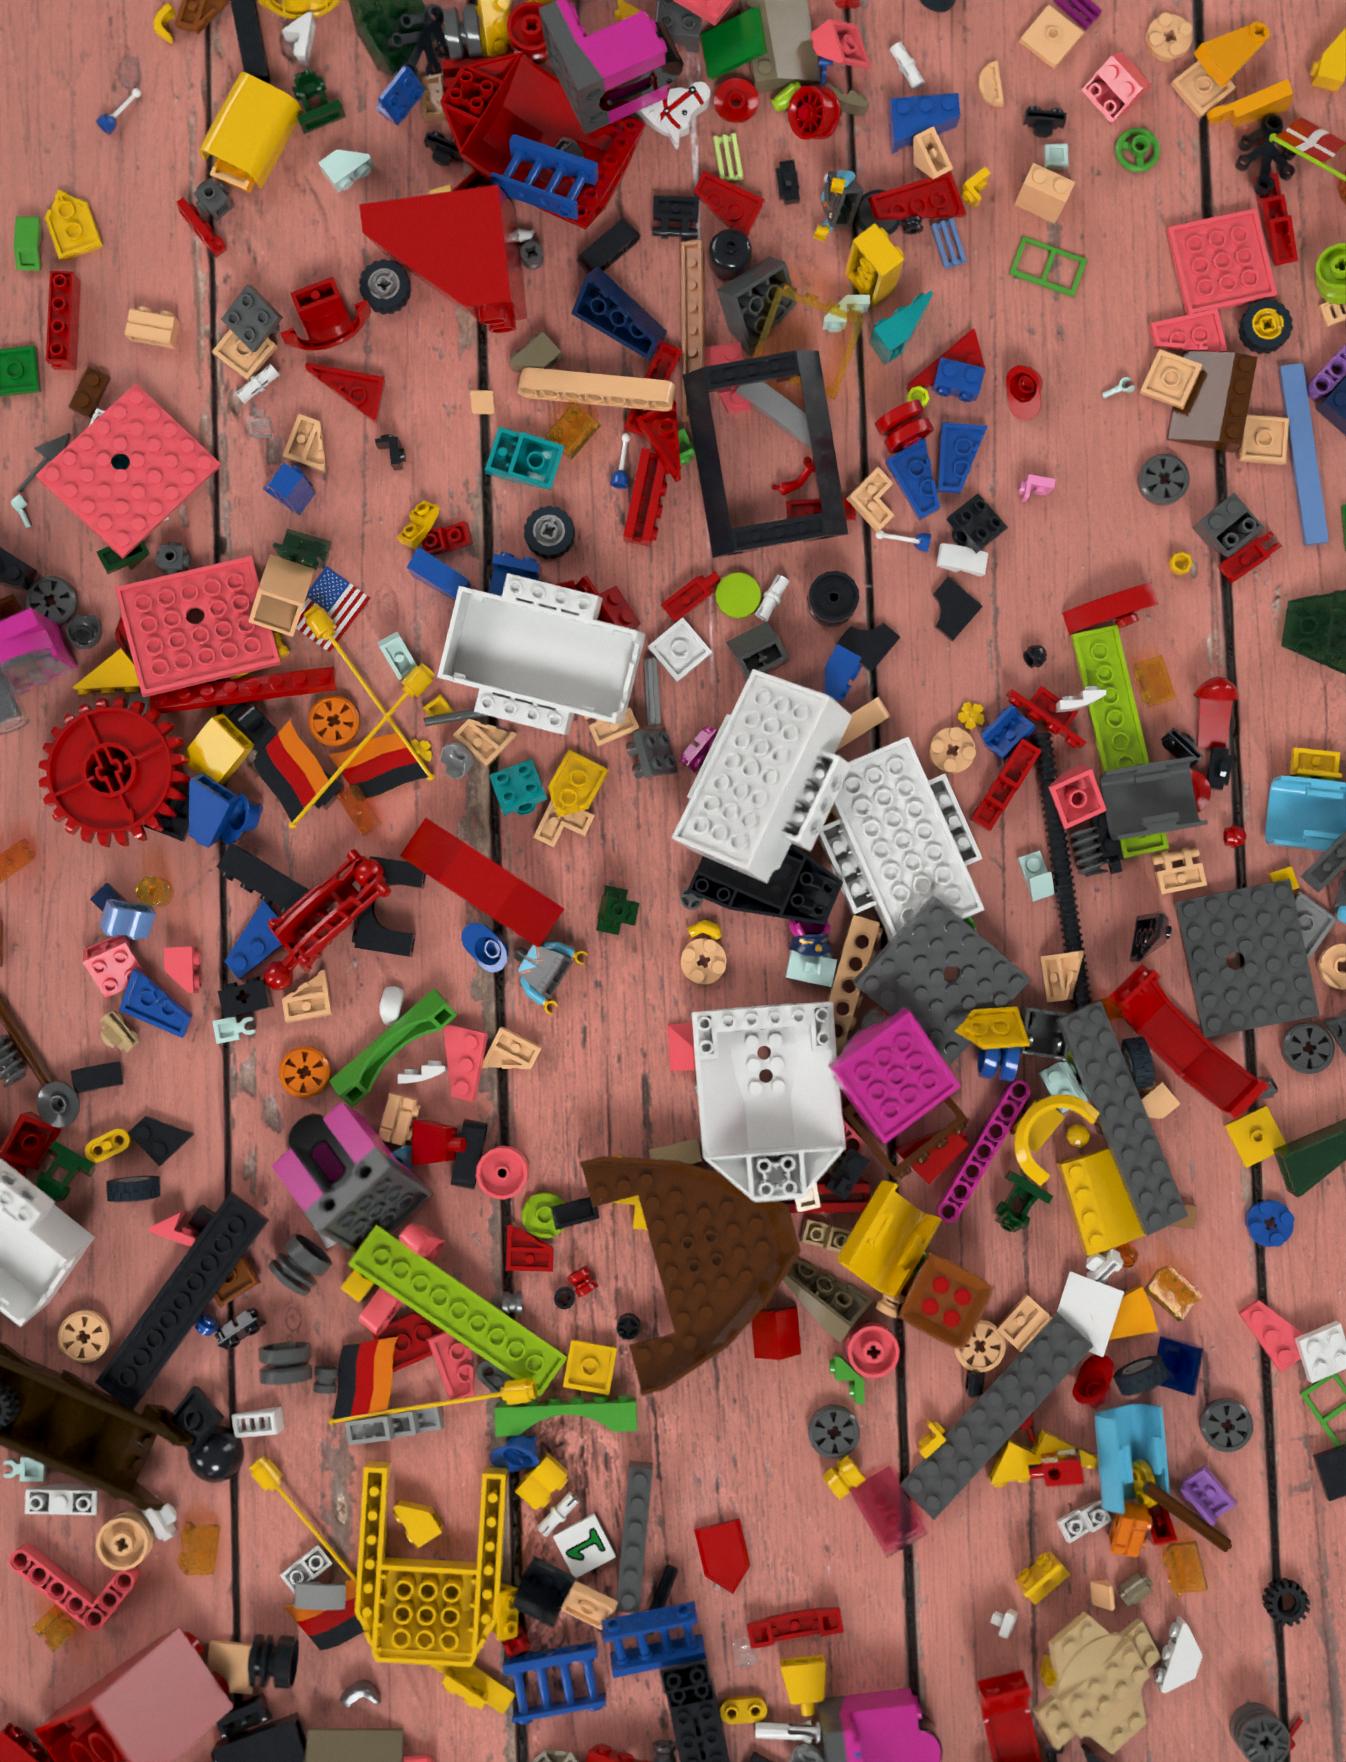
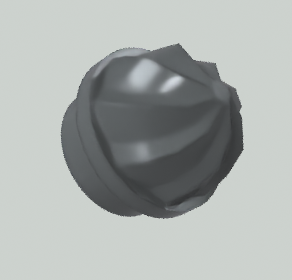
(1271, 1090)

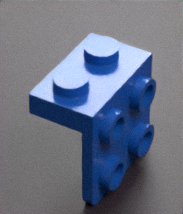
(400, 96)
(505, 564)

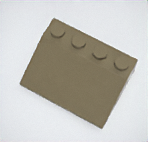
(787, 43)
(353, 1745)

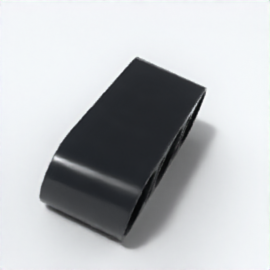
(609, 246)
(466, 1162)

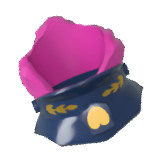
(809, 938)

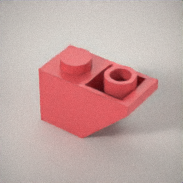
(182, 966)

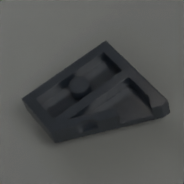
(159, 1138)

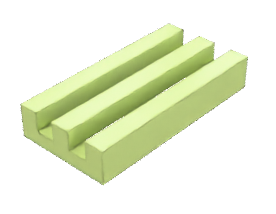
(725, 139)

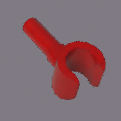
(1292, 1730)

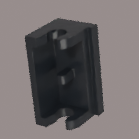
(244, 1716)

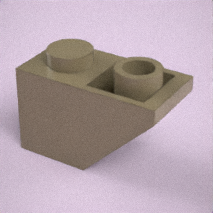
(537, 354)

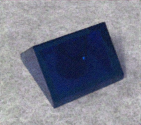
(1182, 1362)

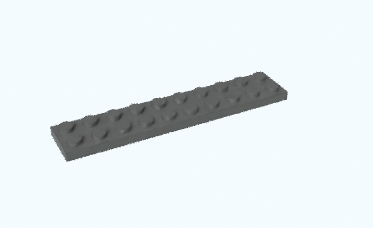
(1122, 1117)
(996, 1415)

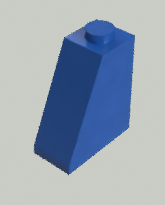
(436, 574)
(209, 809)

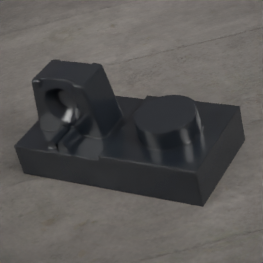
(847, 1173)

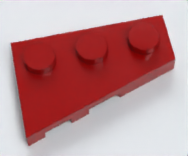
(730, 203)

